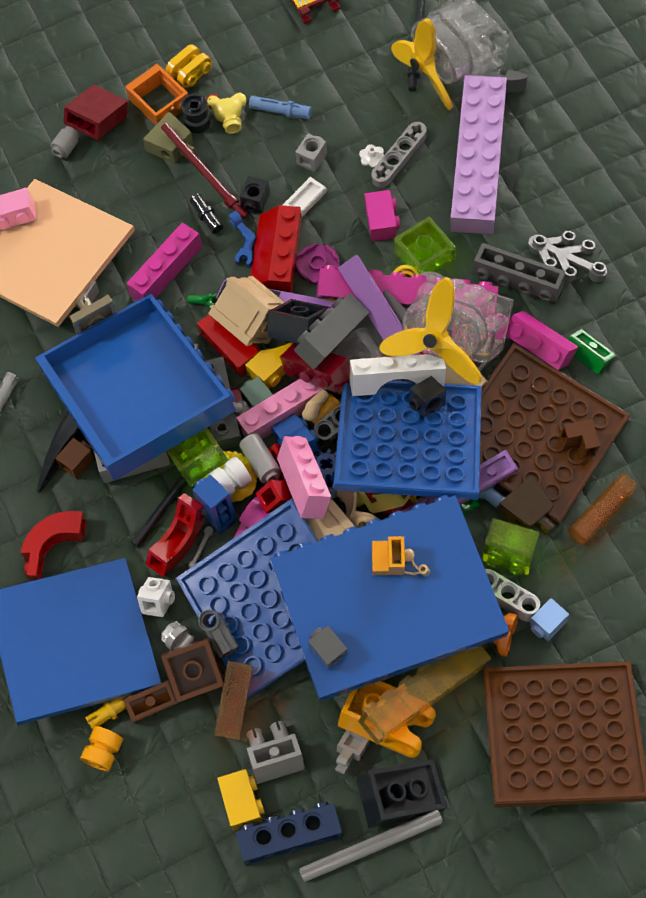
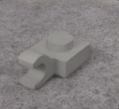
(351, 747)

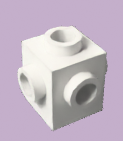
(155, 597)

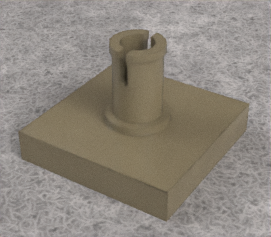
(91, 312)

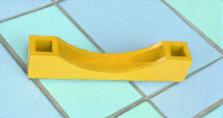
(268, 365)

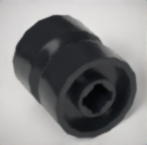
(196, 113)

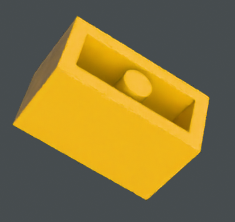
(240, 799)

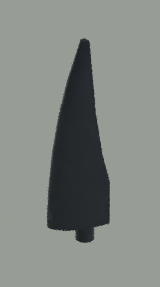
(65, 433)

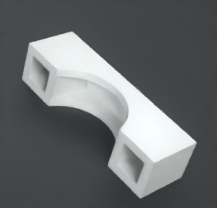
(370, 374)

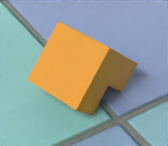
(385, 553)

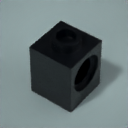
(258, 188)
(427, 396)

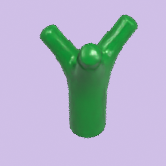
(202, 299)

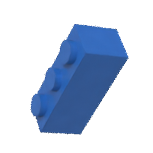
(216, 504)

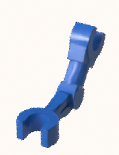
(245, 252)

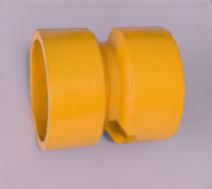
(102, 747)

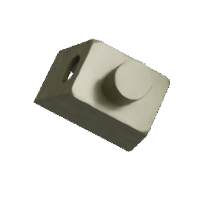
(160, 144)

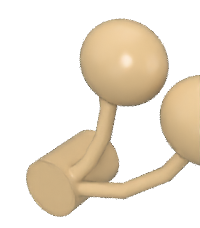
(409, 555)

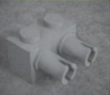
(274, 757)

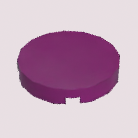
(312, 259)

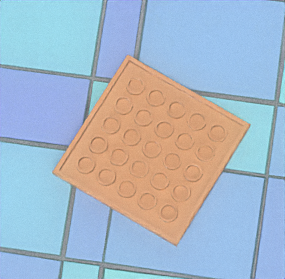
(58, 254)

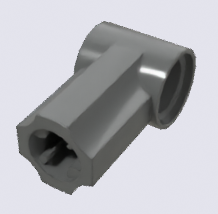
(219, 634)

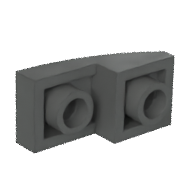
(515, 80)

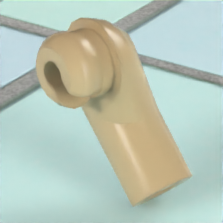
(313, 406)

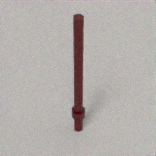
(230, 199)

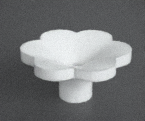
(371, 155)

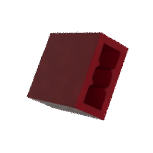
(95, 112)

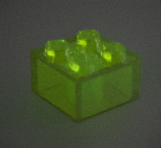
(424, 247)
(197, 456)
(510, 547)

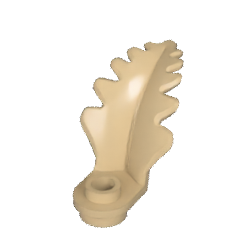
(350, 499)

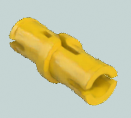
(106, 712)

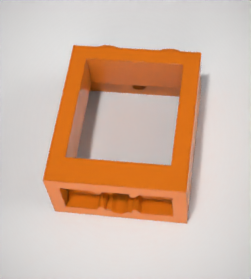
(155, 76)

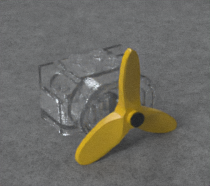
(454, 43)
(454, 325)

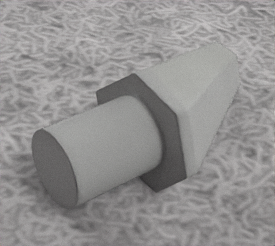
(241, 407)

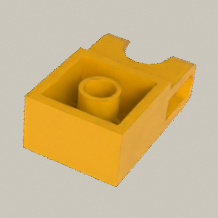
(402, 740)

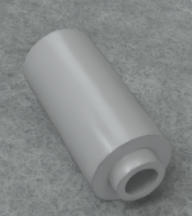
(260, 458)

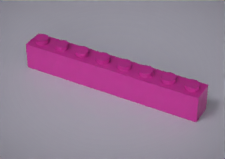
(404, 289)

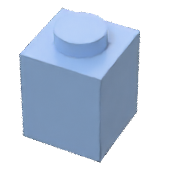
(548, 620)

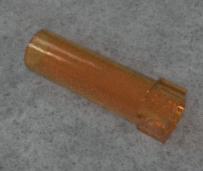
(602, 509)

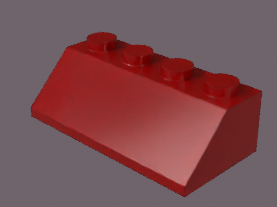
(277, 247)

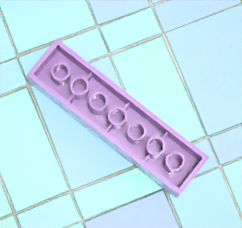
(478, 155)

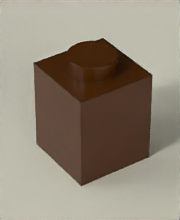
(75, 458)

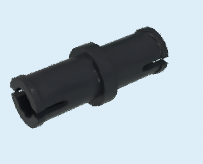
(206, 213)

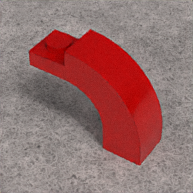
(275, 491)
(48, 533)
(179, 537)

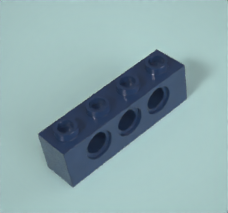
(328, 831)

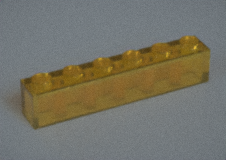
(420, 692)

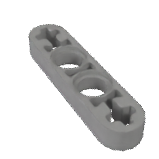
(401, 155)

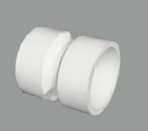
(232, 475)

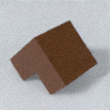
(581, 435)

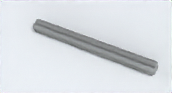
(370, 845)

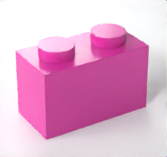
(381, 216)

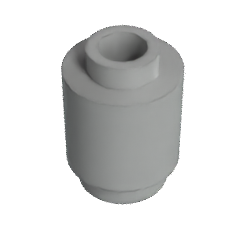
(64, 142)

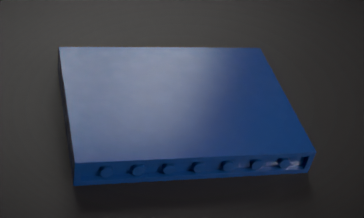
(135, 385)
(390, 619)

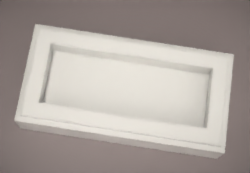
(307, 195)

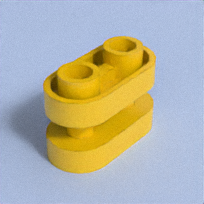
(189, 66)

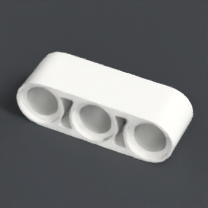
(520, 598)

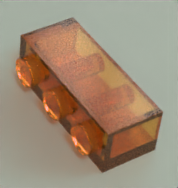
(233, 700)

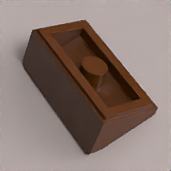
(150, 701)

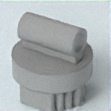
(176, 636)

